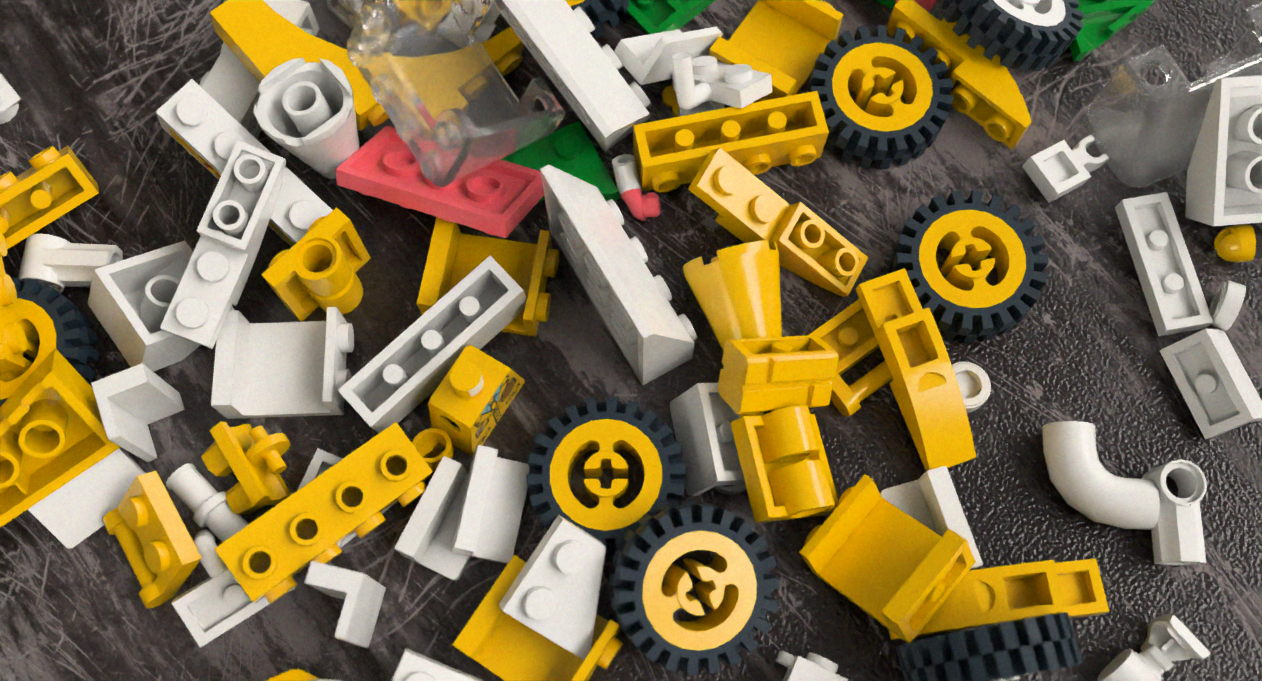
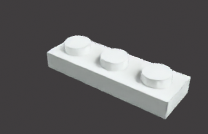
(1163, 264)

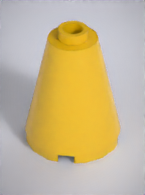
(739, 291)

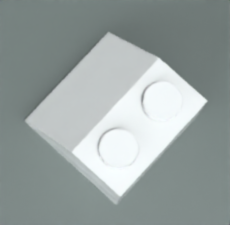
(133, 301)

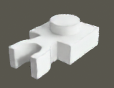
(1062, 169)

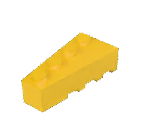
(48, 435)

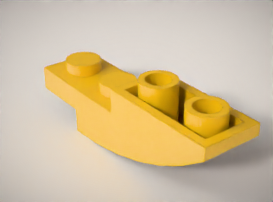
(980, 85)
(759, 214)
(920, 370)
(1017, 593)

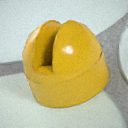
(1236, 243)
(430, 444)

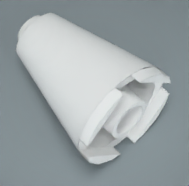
(310, 113)

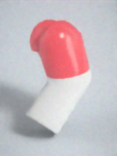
(630, 189)

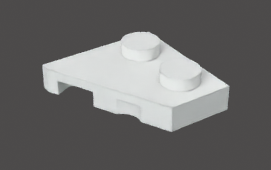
(560, 587)

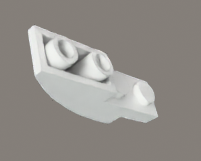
(227, 244)

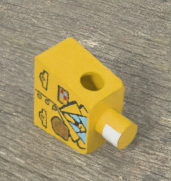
(473, 397)

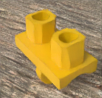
(255, 462)

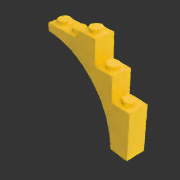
(267, 40)

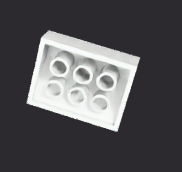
(578, 66)
(1227, 156)
(616, 276)

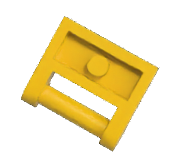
(853, 340)
(153, 539)

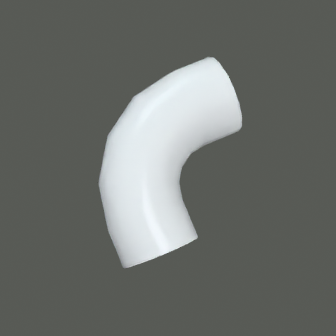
(1088, 486)

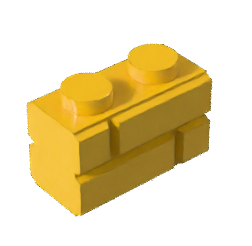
(776, 373)

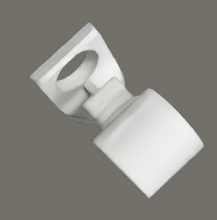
(1165, 642)

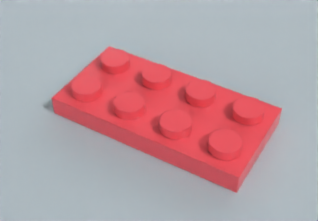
(486, 200)

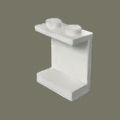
(281, 367)

